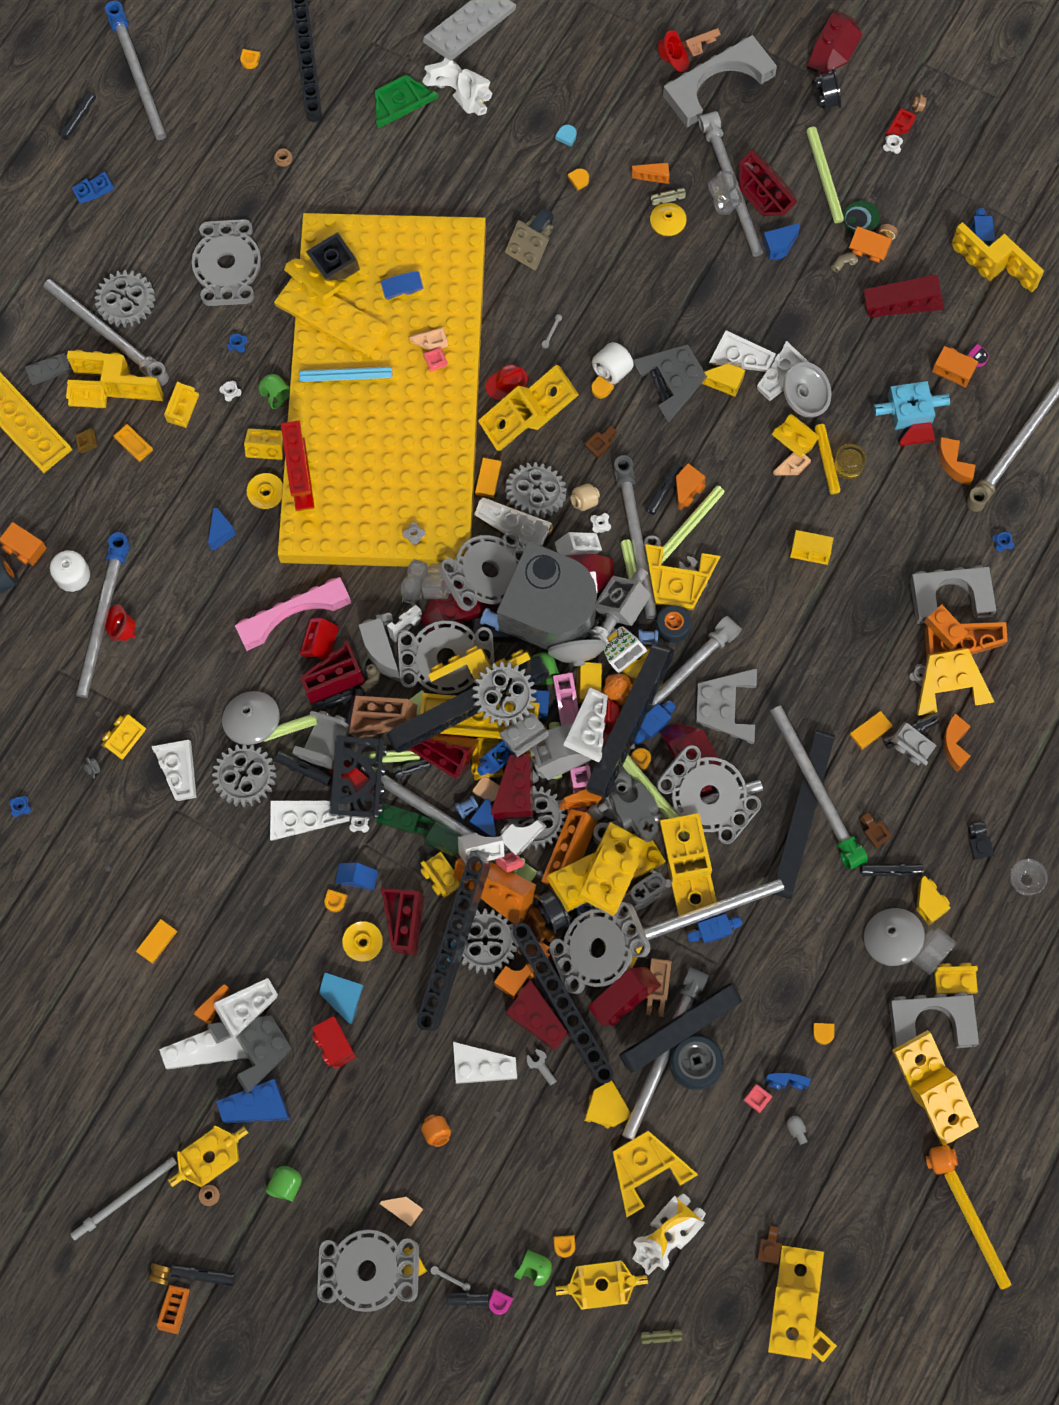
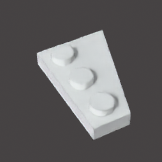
(741, 352)
(772, 381)
(178, 768)
(244, 1006)
(482, 1065)

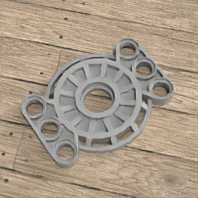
(233, 279)
(469, 569)
(426, 652)
(698, 776)
(618, 952)
(388, 1275)

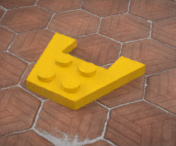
(678, 585)
(950, 672)
(640, 1162)

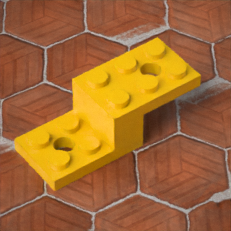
(997, 257)
(115, 375)
(528, 407)
(476, 661)
(688, 862)
(611, 869)
(935, 1088)
(796, 1302)

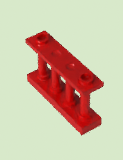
(297, 465)

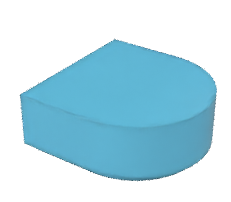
(566, 135)

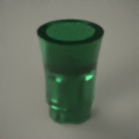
(443, 840)

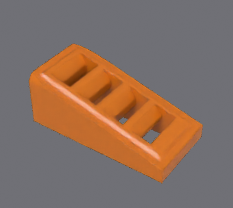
(651, 172)
(579, 800)
(206, 1011)
(166, 1307)

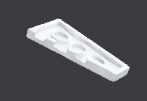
(508, 519)
(588, 727)
(298, 817)
(201, 1050)

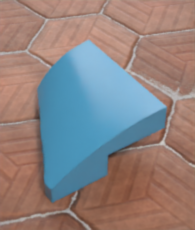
(341, 995)

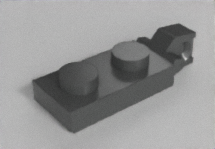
(48, 368)

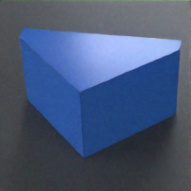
(220, 530)
(483, 820)
(356, 875)

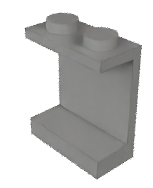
(321, 741)

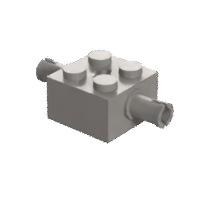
(622, 600)

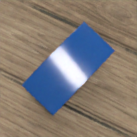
(93, 189)
(402, 284)
(780, 1080)

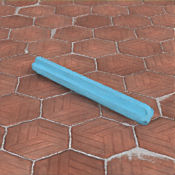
(345, 374)

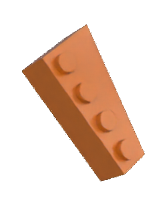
(980, 638)
(503, 891)

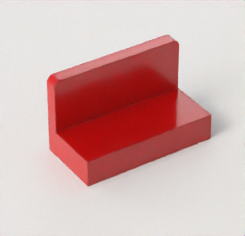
(319, 639)

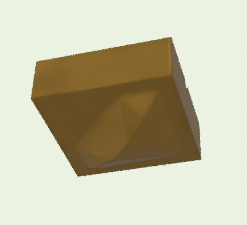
(86, 440)

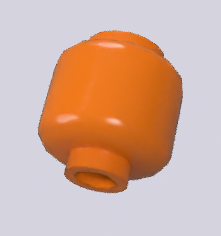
(436, 1130)
(942, 1159)

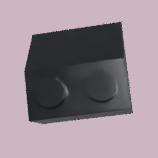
(333, 258)

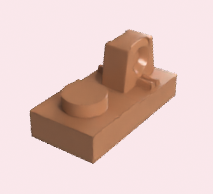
(694, 44)

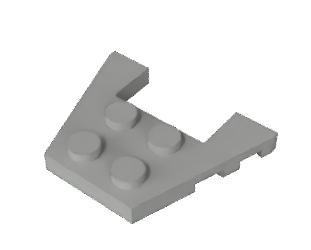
(717, 704)

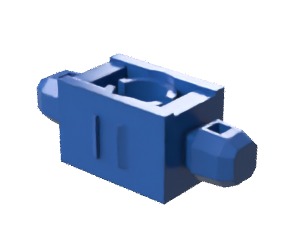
(983, 226)
(655, 721)
(488, 761)
(714, 929)

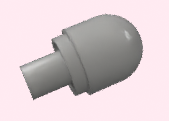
(597, 810)
(797, 1129)

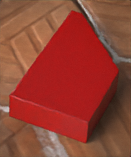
(901, 123)
(918, 434)

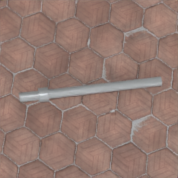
(90, 1223)

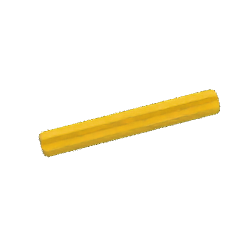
(827, 459)

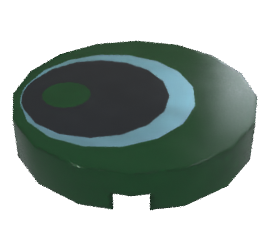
(862, 215)

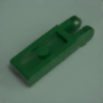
(403, 820)

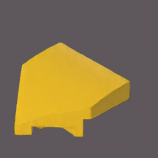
(607, 1106)

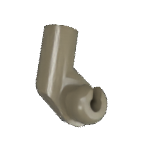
(843, 259)
(373, 677)

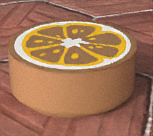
(888, 231)

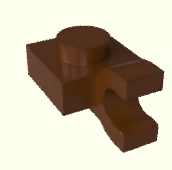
(599, 444)
(876, 833)
(536, 923)
(770, 1249)

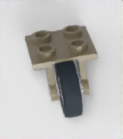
(531, 239)

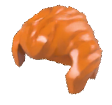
(617, 687)

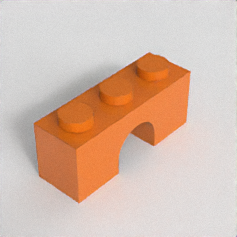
(514, 982)

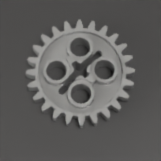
(116, 310)
(535, 490)
(488, 686)
(259, 783)
(556, 818)
(485, 959)

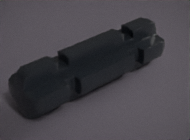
(660, 385)
(333, 700)
(411, 768)

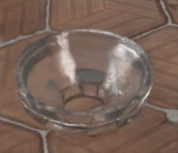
(1033, 869)

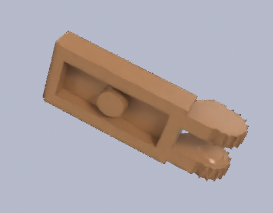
(661, 970)

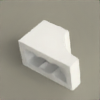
(578, 544)
(519, 838)
(484, 847)

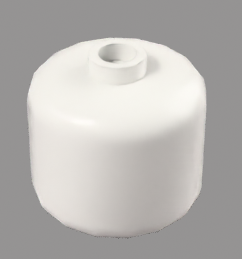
(612, 362)
(70, 570)

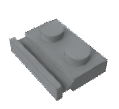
(524, 734)

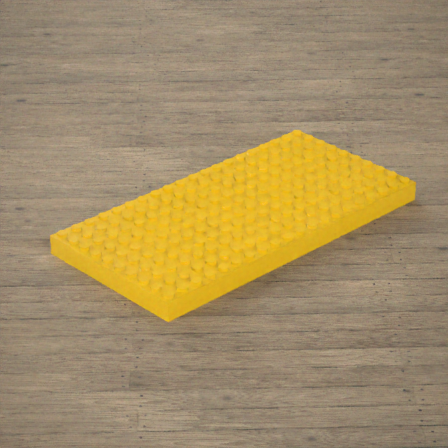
(401, 443)

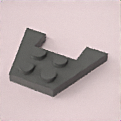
(680, 372)
(261, 1043)

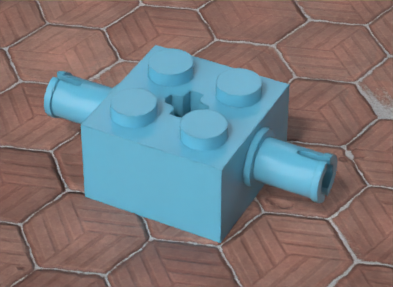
(911, 404)

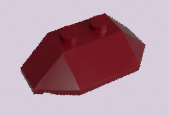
(835, 43)
(764, 186)
(599, 567)
(448, 610)
(679, 736)

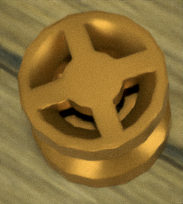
(159, 1274)

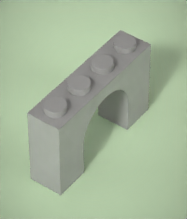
(975, 581)
(958, 1009)

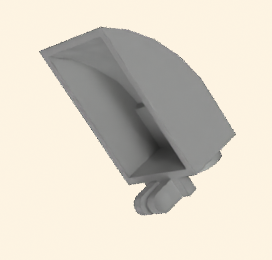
(378, 645)
(553, 757)

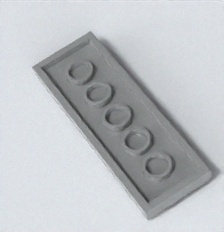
(467, 26)

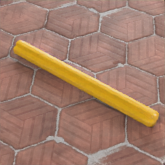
(977, 1230)

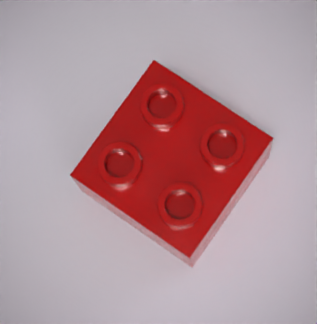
(334, 1043)

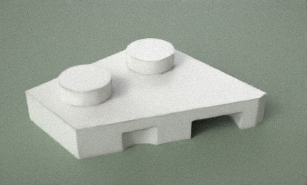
(407, 620)

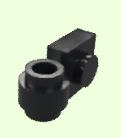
(980, 846)

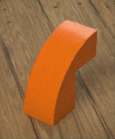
(948, 455)
(954, 732)

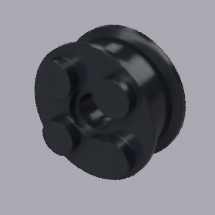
(829, 89)
(552, 910)

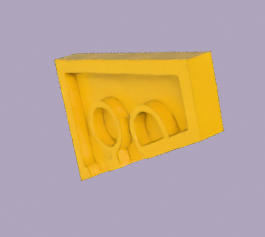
(312, 279)

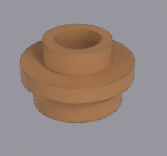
(919, 103)
(283, 153)
(215, 1195)

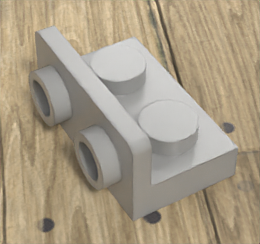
(913, 743)

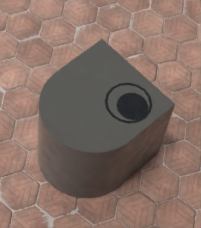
(548, 599)

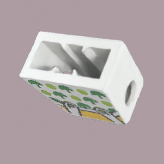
(623, 648)

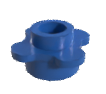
(237, 338)
(1006, 536)
(15, 802)

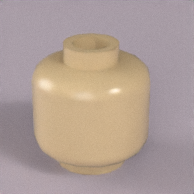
(585, 497)

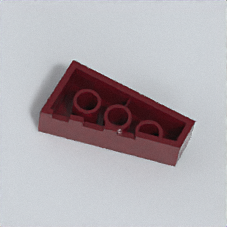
(905, 297)

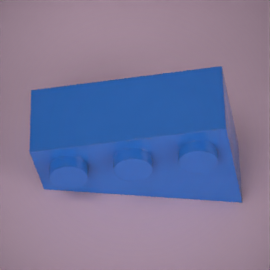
(260, 1104)

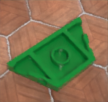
(400, 99)

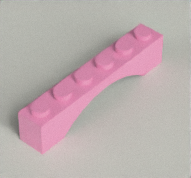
(328, 596)
(568, 710)

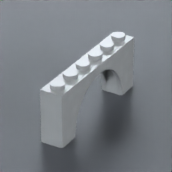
(743, 57)

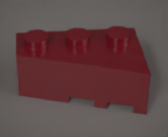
(333, 675)
(447, 752)
(515, 790)
(404, 919)
(624, 995)
(537, 1018)

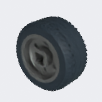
(703, 1074)

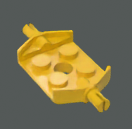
(192, 1162)
(584, 1285)

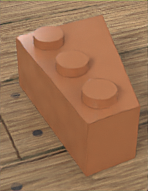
(379, 715)

